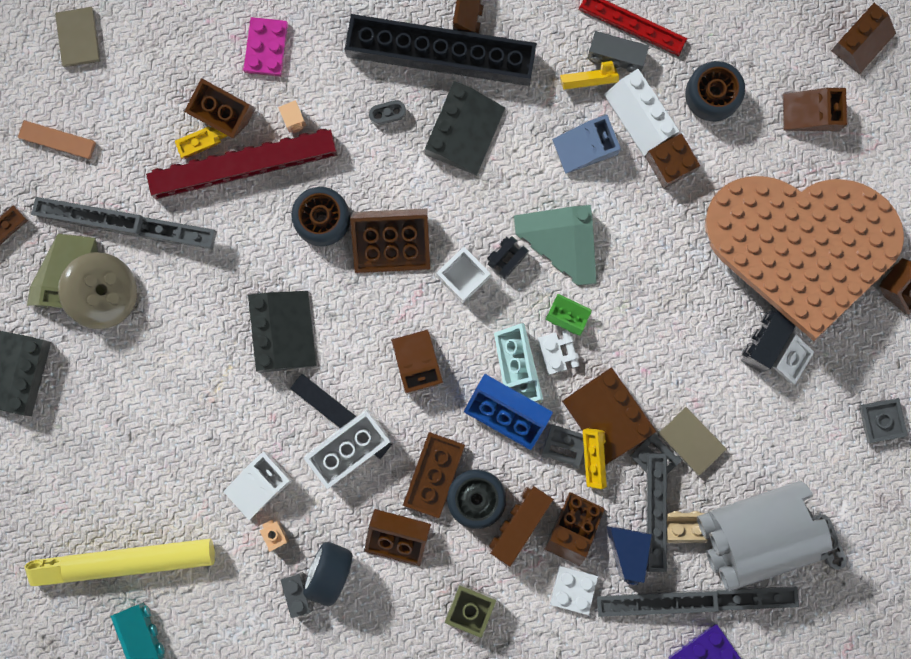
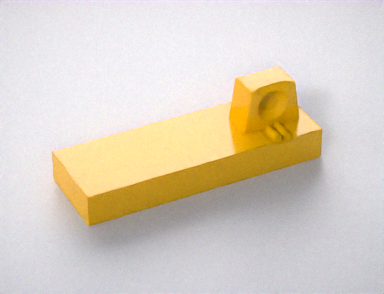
(606, 75)
(594, 458)

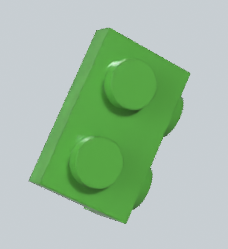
(568, 314)

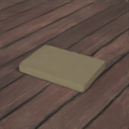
(77, 37)
(692, 441)

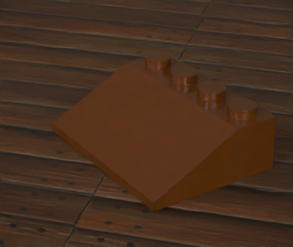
(390, 240)
(611, 408)

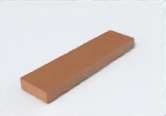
(57, 140)

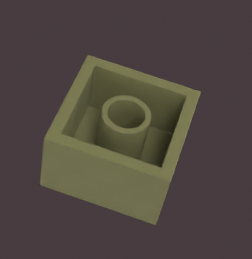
(470, 610)

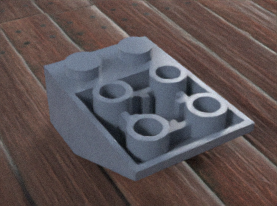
(587, 144)

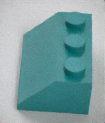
(137, 633)

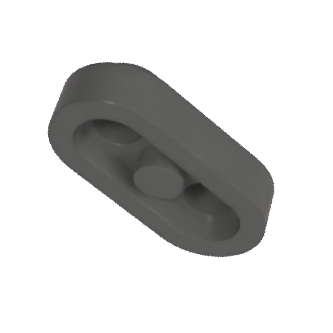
(386, 110)

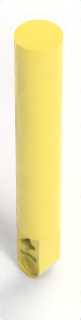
(121, 562)

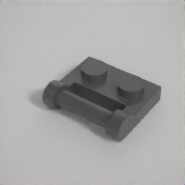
(565, 439)
(640, 453)

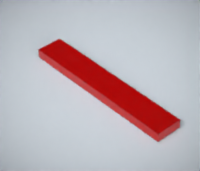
(634, 25)

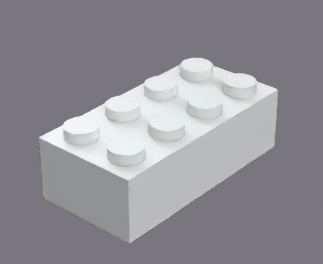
(347, 448)

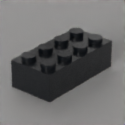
(768, 341)

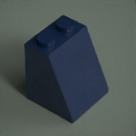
(630, 553)

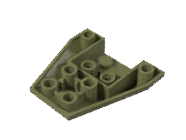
(64, 249)

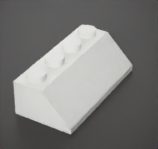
(641, 112)

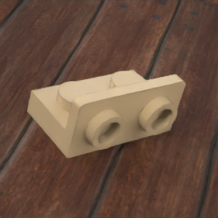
(684, 528)

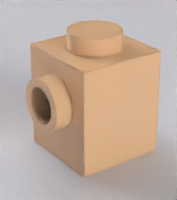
(292, 117)

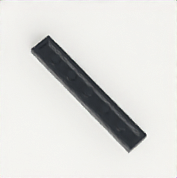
(327, 405)

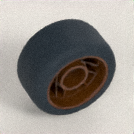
(716, 77)
(315, 203)

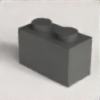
(293, 591)

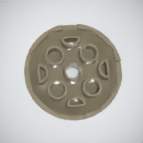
(79, 294)

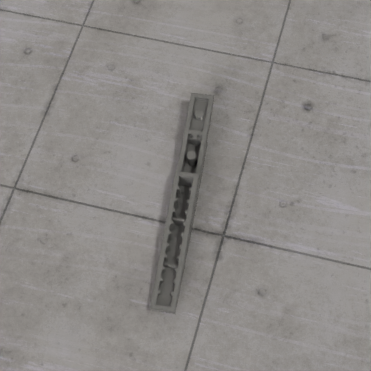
(124, 223)
(697, 601)

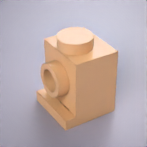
(280, 538)

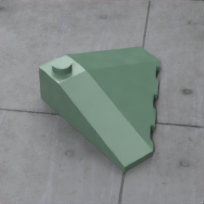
(564, 238)

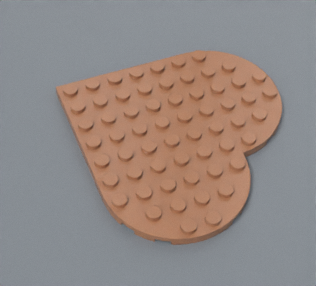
(805, 248)

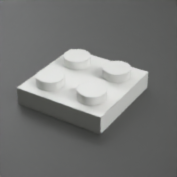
(793, 359)
(573, 590)

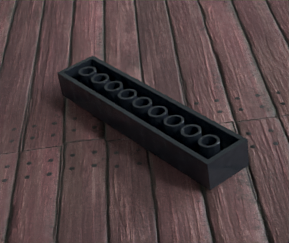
(440, 49)

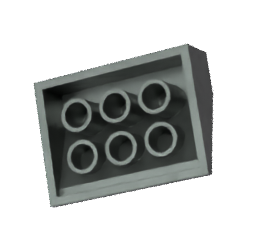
(464, 128)
(282, 331)
(21, 371)

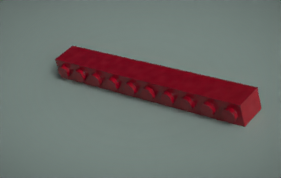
(241, 164)

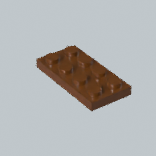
(433, 475)

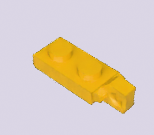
(198, 141)

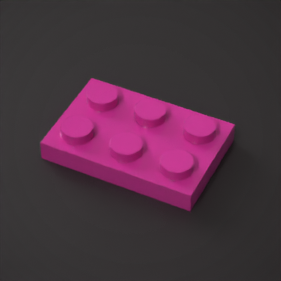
(265, 46)

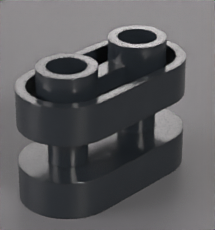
(496, 258)

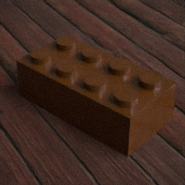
(520, 525)

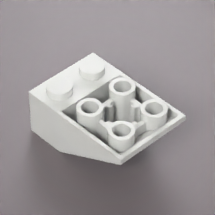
(257, 485)

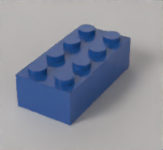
(508, 412)

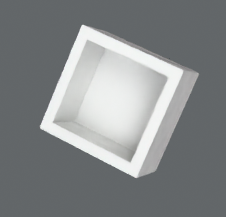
(463, 275)

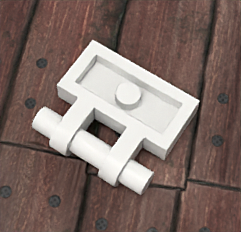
(553, 355)

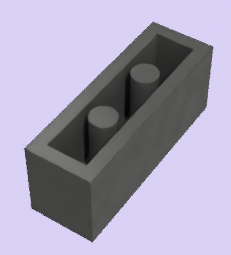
(620, 51)

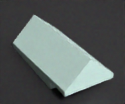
(517, 362)

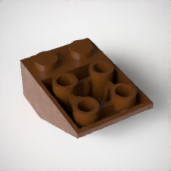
(815, 110)
(417, 362)
(574, 529)

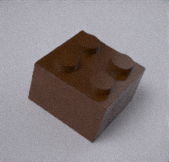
(672, 160)

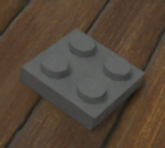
(883, 420)

